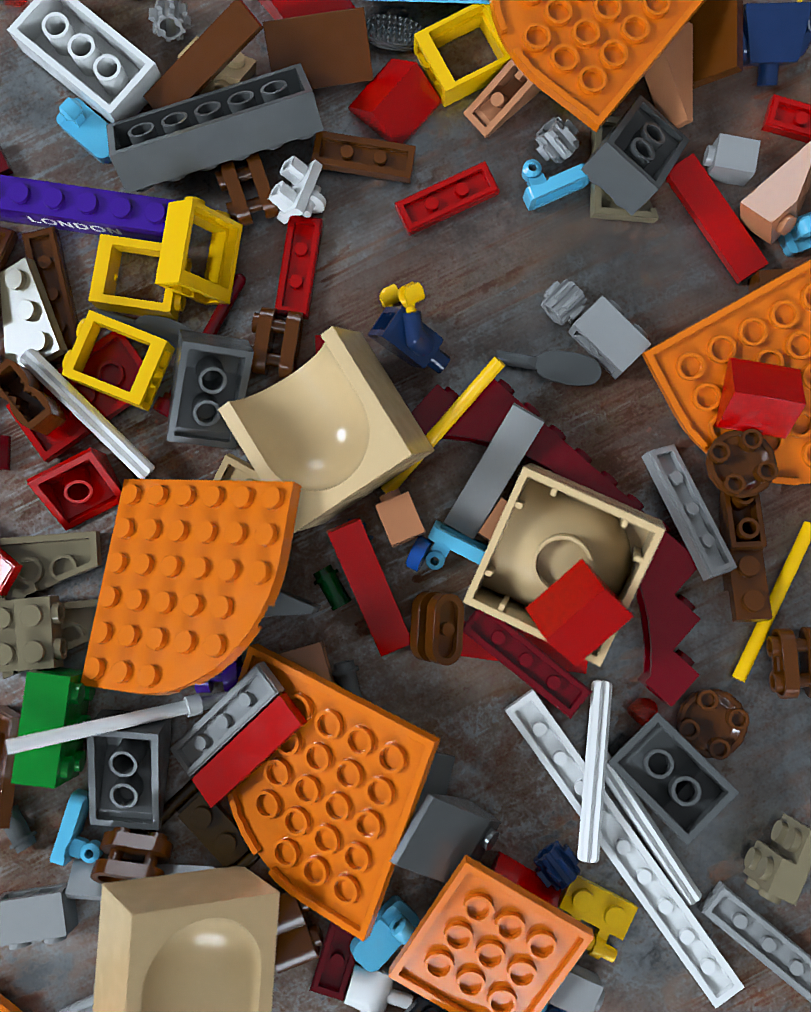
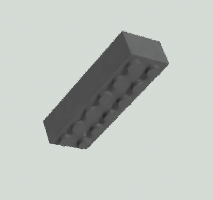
(213, 128)

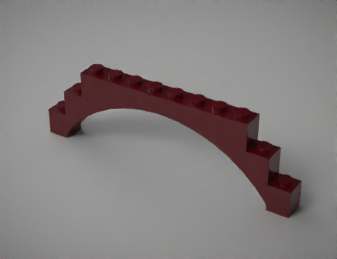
(663, 615)

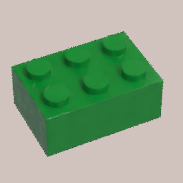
(52, 701)

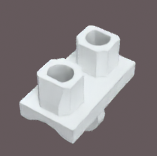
(302, 195)

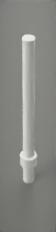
(190, 706)

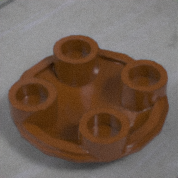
(741, 463)
(713, 722)

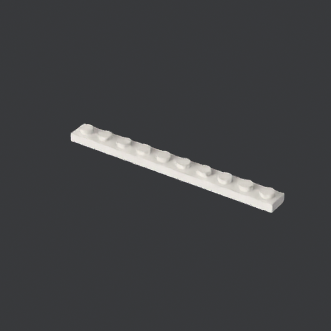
(627, 853)

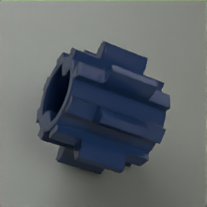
(556, 865)

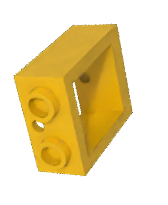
(446, 30)
(222, 255)
(106, 276)
(149, 374)

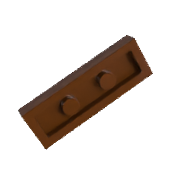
(364, 156)

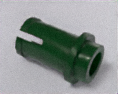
(332, 587)

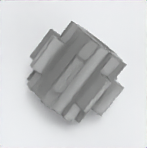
(166, 27)
(557, 140)
(563, 302)

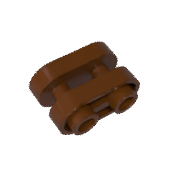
(240, 208)
(265, 326)
(437, 627)
(784, 651)
(125, 844)

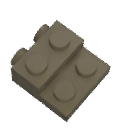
(31, 634)
(782, 866)

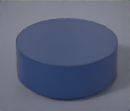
(418, 553)

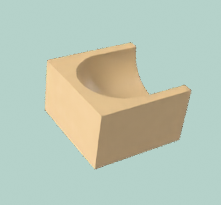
(329, 428)
(545, 533)
(187, 943)

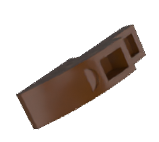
(745, 537)

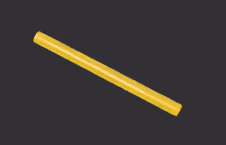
(452, 415)
(776, 598)

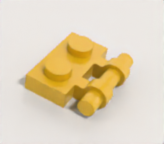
(601, 909)

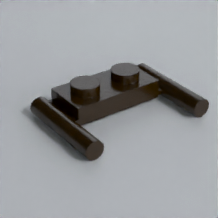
(210, 825)

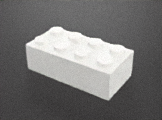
(86, 56)

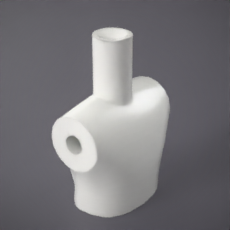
(374, 991)

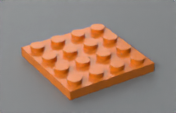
(489, 946)

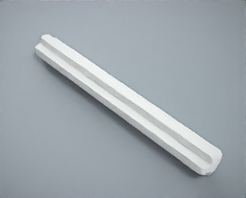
(87, 413)
(595, 772)
(652, 837)

